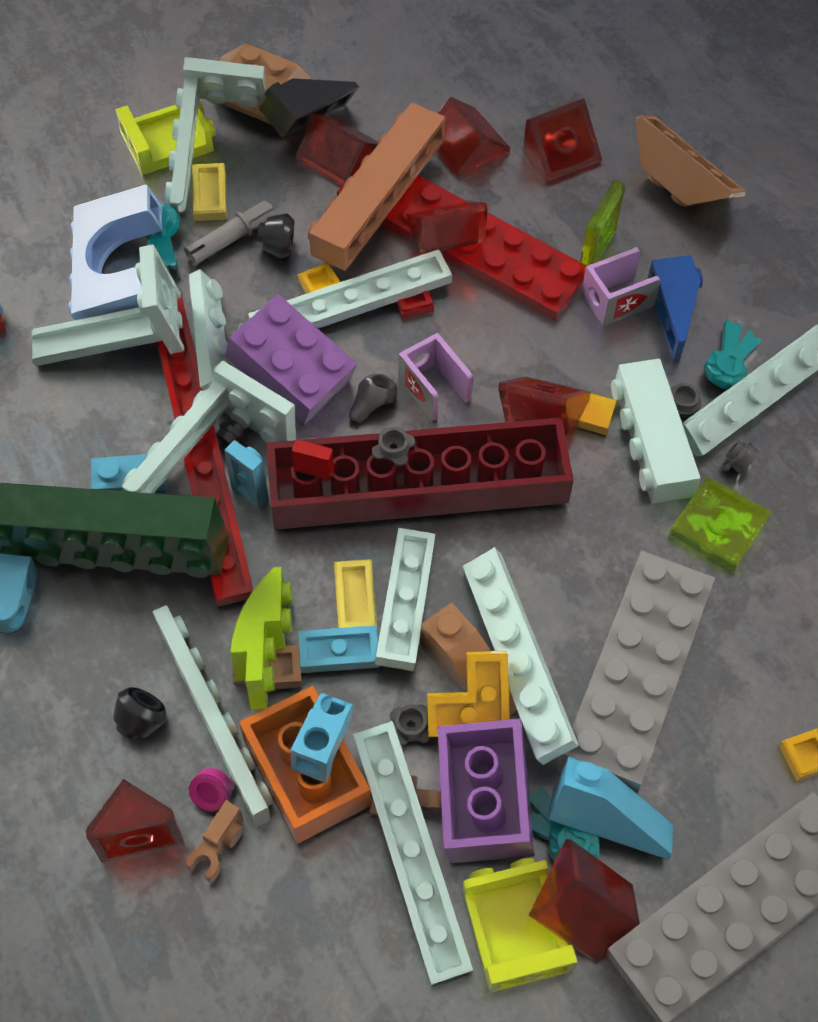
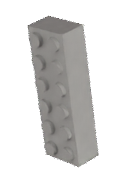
(639, 668)
(724, 917)

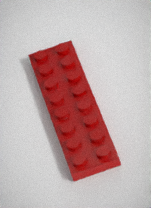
(506, 259)

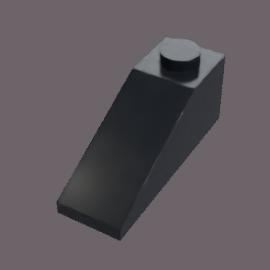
(293, 103)

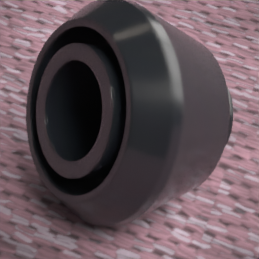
(277, 235)
(138, 713)

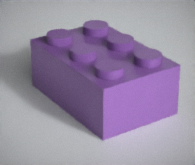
(290, 358)
(485, 791)

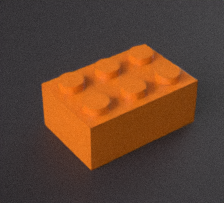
(303, 801)

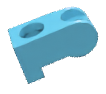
(17, 585)
(321, 737)

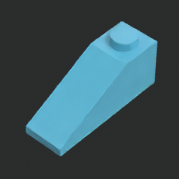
(606, 807)

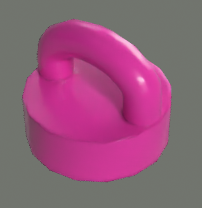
(210, 789)

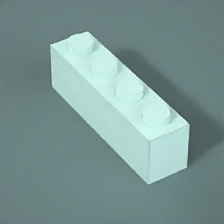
(655, 431)

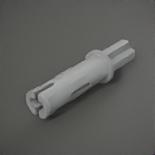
(240, 225)

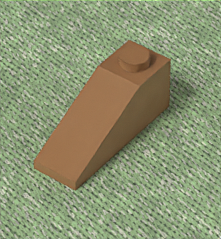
(448, 638)

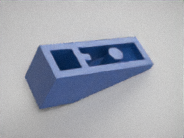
(676, 298)

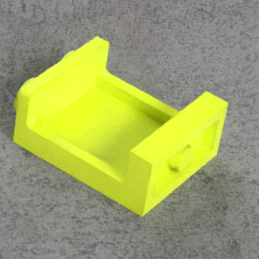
(151, 136)
(509, 941)

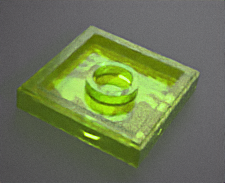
(603, 224)
(720, 523)

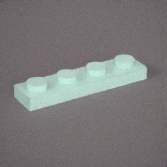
(208, 325)
(405, 600)

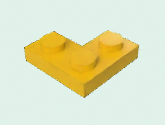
(485, 696)

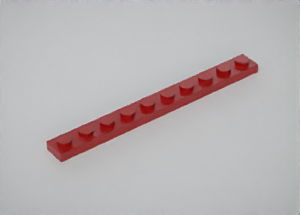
(205, 465)

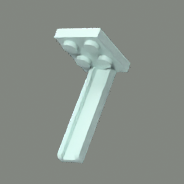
(216, 83)
(151, 322)
(230, 393)

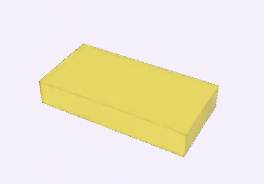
(209, 192)
(355, 593)

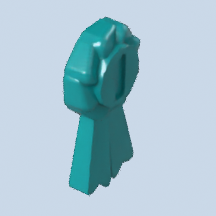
(162, 239)
(727, 366)
(556, 832)

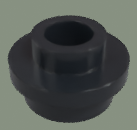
(233, 431)

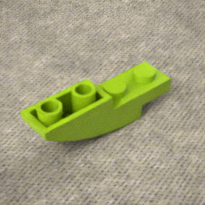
(258, 635)

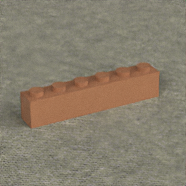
(376, 186)

